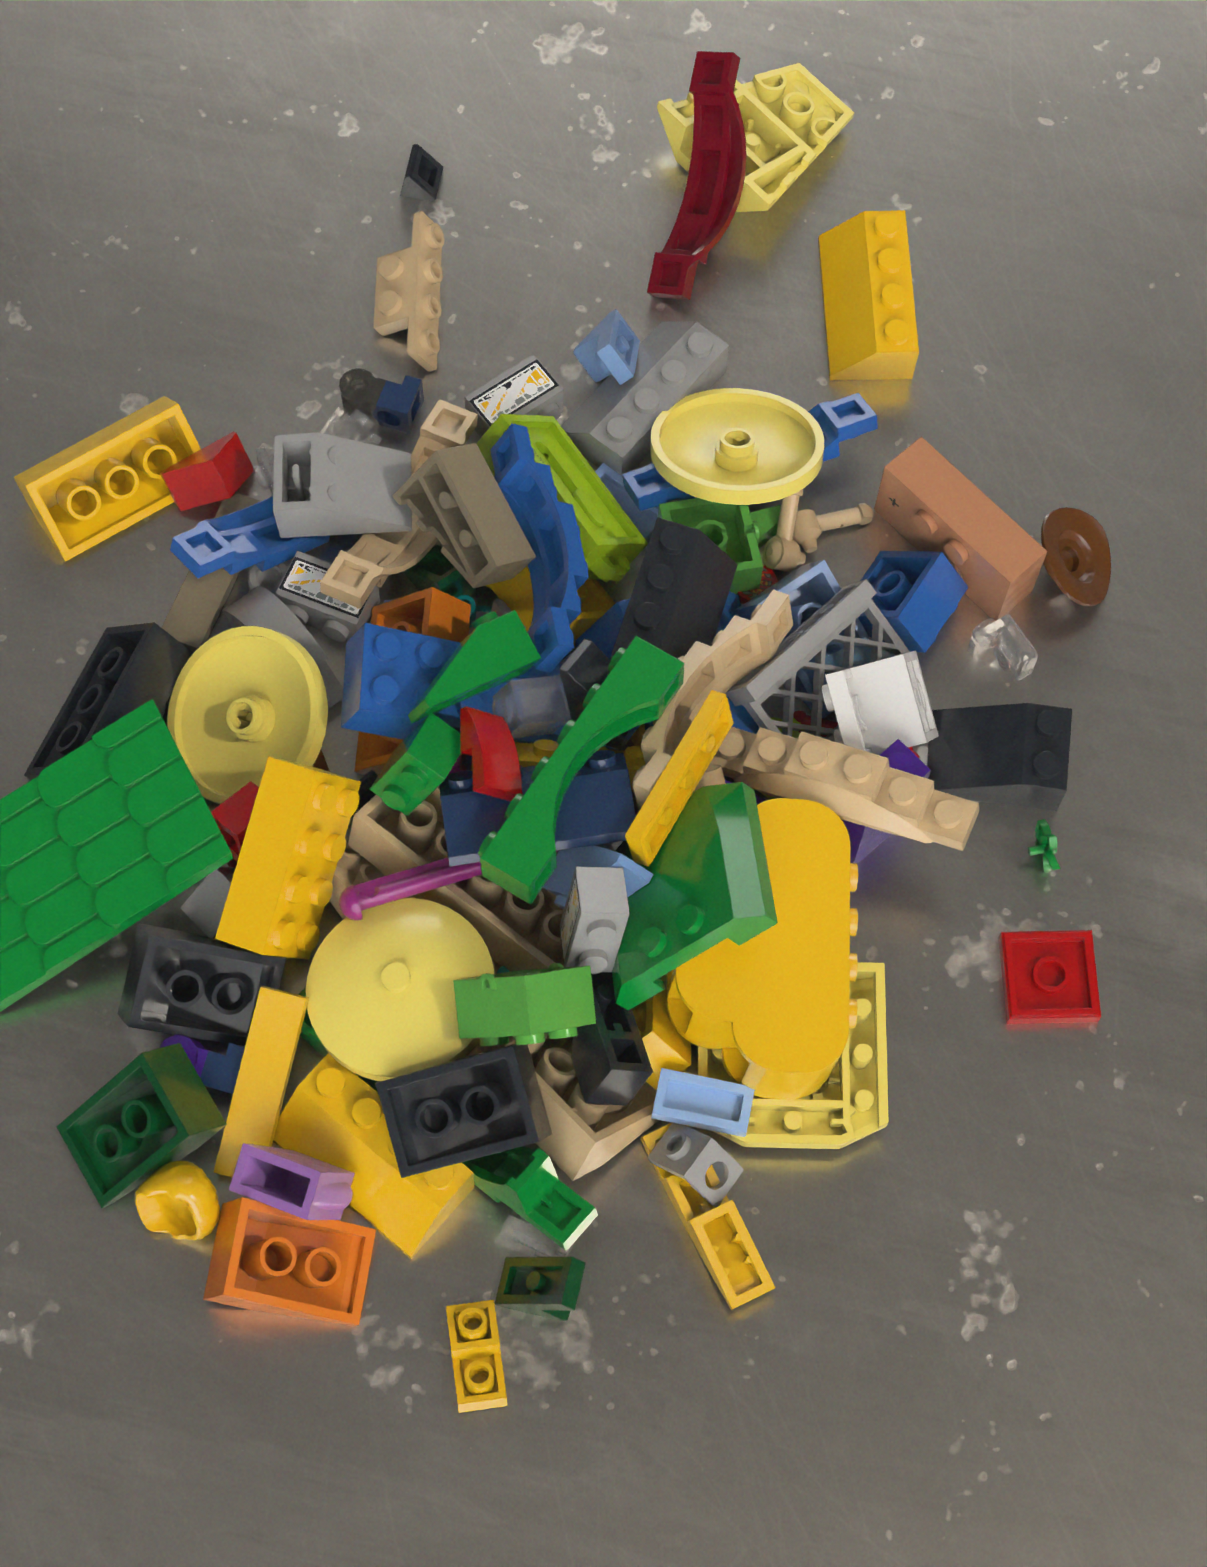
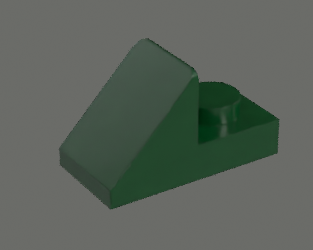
(541, 1285)

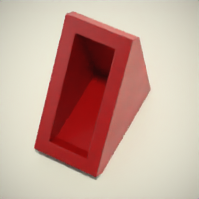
(209, 473)

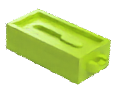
(606, 531)

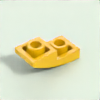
(476, 1356)

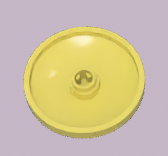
(737, 446)
(243, 701)
(387, 987)

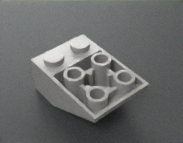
(337, 486)

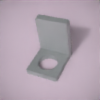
(689, 1155)

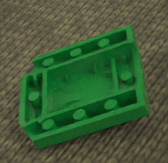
(703, 889)

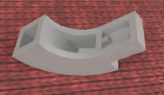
(266, 610)

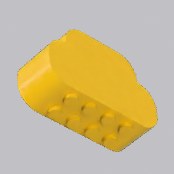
(783, 995)

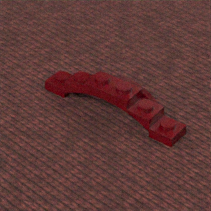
(713, 177)

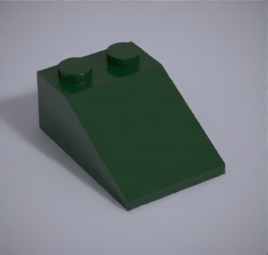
(139, 1122)

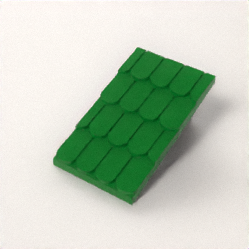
(98, 848)

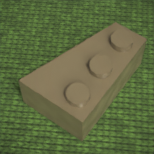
(468, 515)

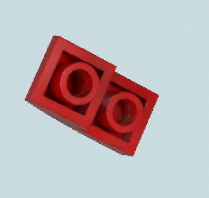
(492, 752)

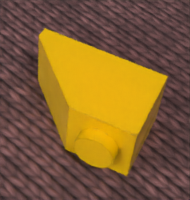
(661, 1040)

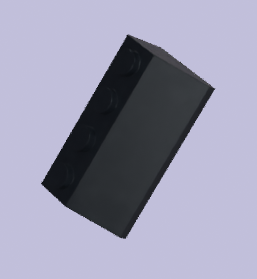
(677, 591)
(121, 675)

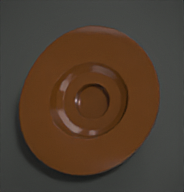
(1077, 555)

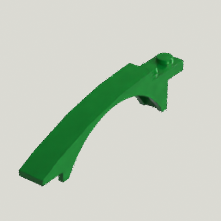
(518, 1178)

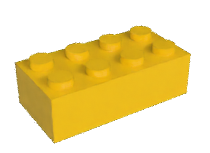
(288, 860)

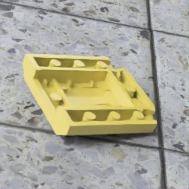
(850, 1100)

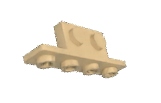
(410, 291)

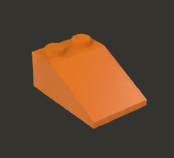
(289, 1263)

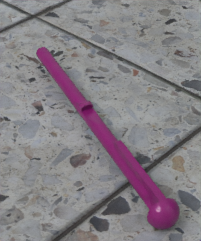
(404, 884)

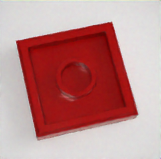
(1049, 977)

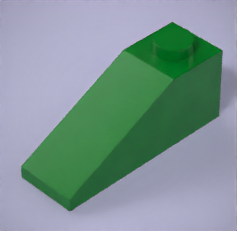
(486, 658)

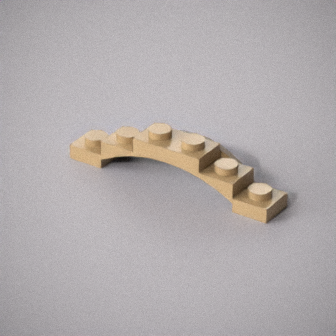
(387, 553)
(718, 667)
(849, 782)

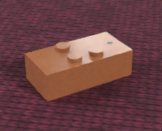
(948, 514)

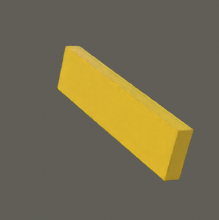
(679, 778)
(262, 1075)

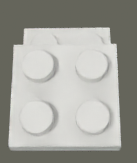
(881, 704)

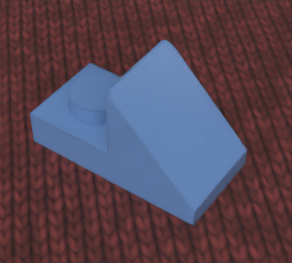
(609, 349)

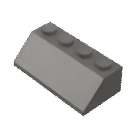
(618, 419)

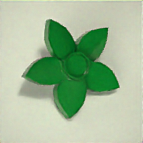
(1046, 844)

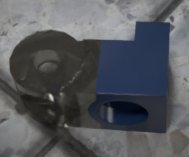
(382, 400)

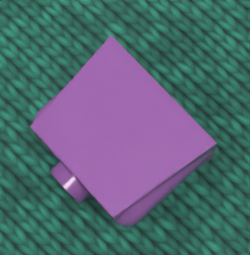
(292, 1182)

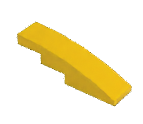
(716, 1233)

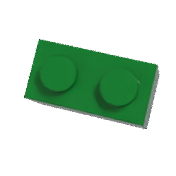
(418, 765)

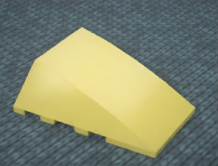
(786, 126)

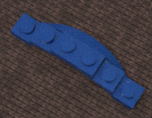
(838, 420)
(553, 538)
(239, 542)

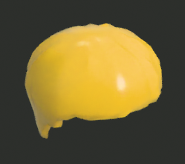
(178, 1201)

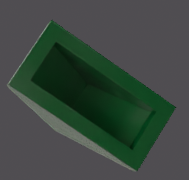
(438, 572)

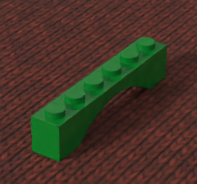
(633, 694)

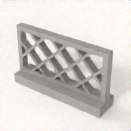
(811, 641)

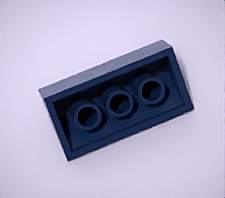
(593, 810)

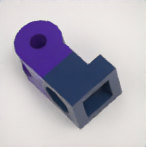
(213, 1068)

